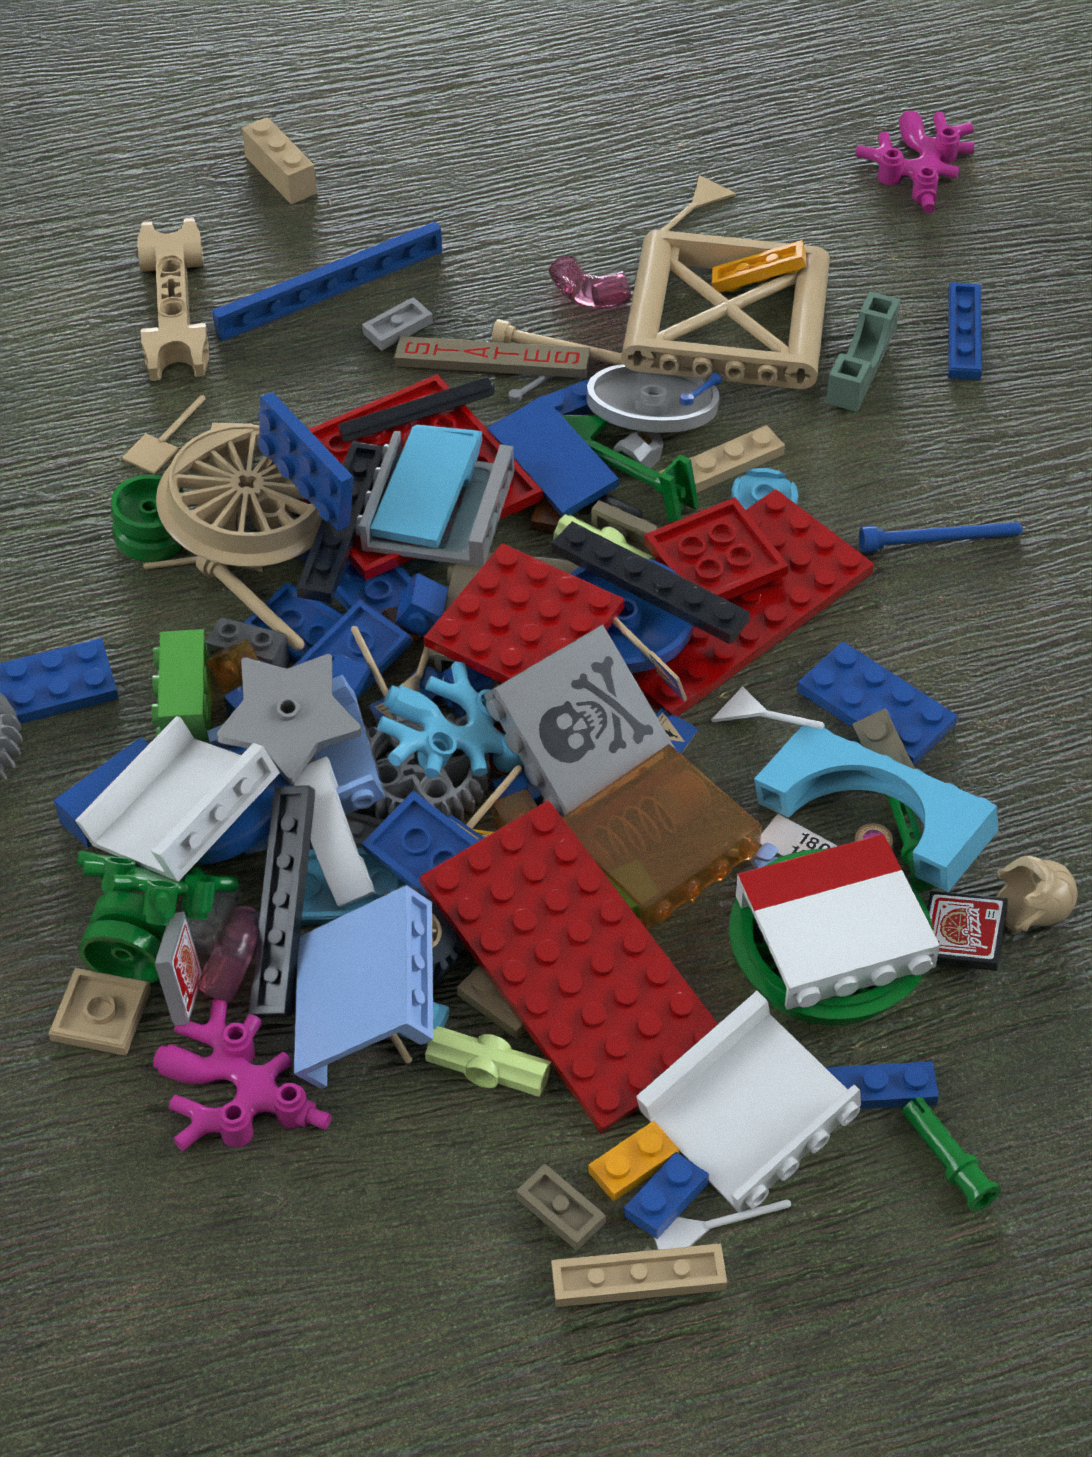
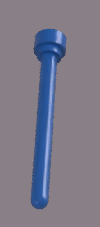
(873, 539)

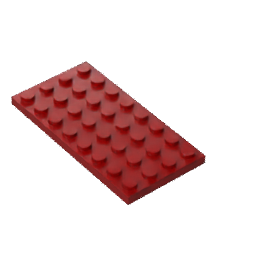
(818, 574)
(570, 961)

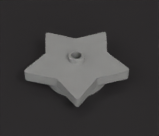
(291, 738)

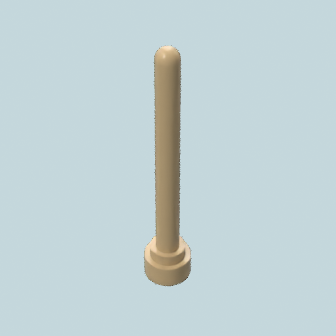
(505, 332)
(217, 570)

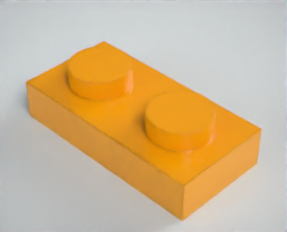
(632, 1161)

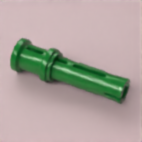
(909, 844)
(961, 1167)

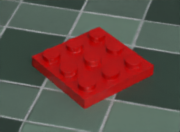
(718, 550)

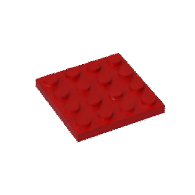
(519, 615)

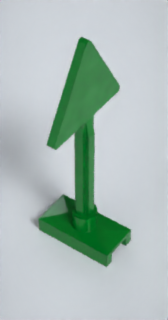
(674, 483)

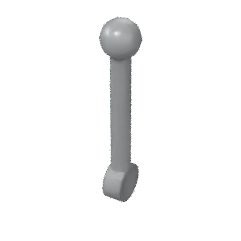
(516, 394)

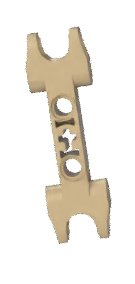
(175, 337)

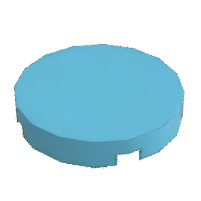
(759, 483)

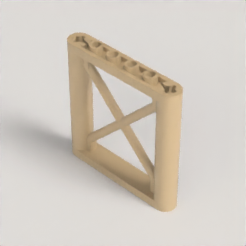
(655, 352)

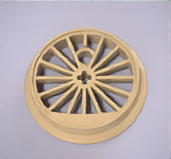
(255, 492)

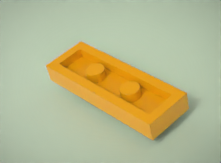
(759, 267)

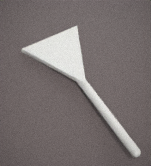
(745, 706)
(686, 1232)

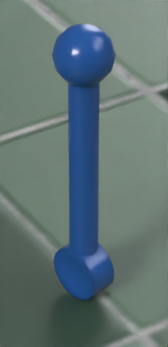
(687, 399)

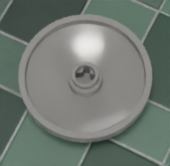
(649, 400)

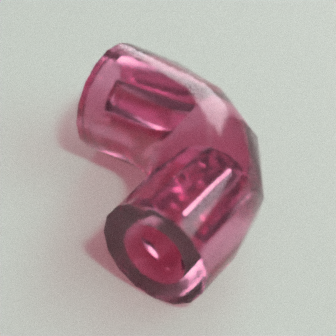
(587, 288)
(231, 954)

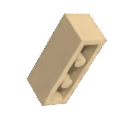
(279, 160)

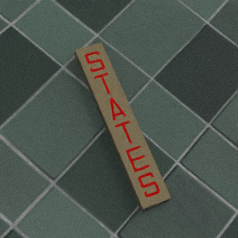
(492, 357)

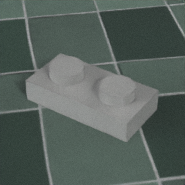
(398, 321)

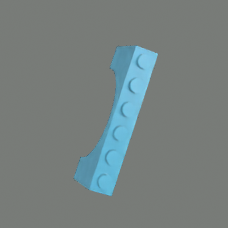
(823, 763)

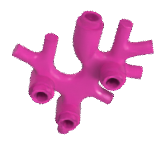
(933, 158)
(232, 1062)

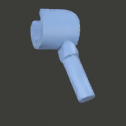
(764, 855)

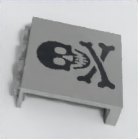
(577, 720)

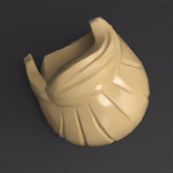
(1037, 893)

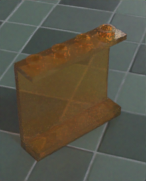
(664, 833)

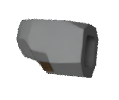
(641, 447)

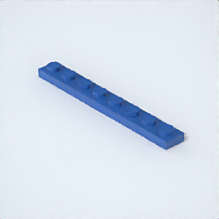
(327, 281)

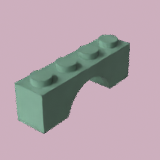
(857, 368)

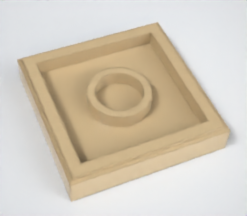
(100, 1011)

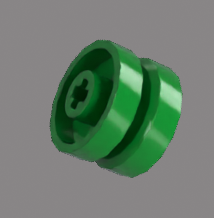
(137, 523)
(121, 939)

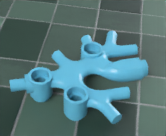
(440, 736)

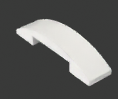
(333, 839)

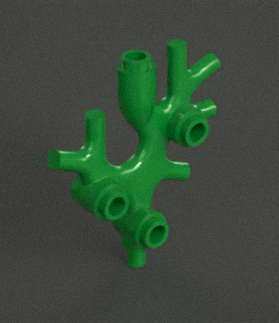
(160, 891)

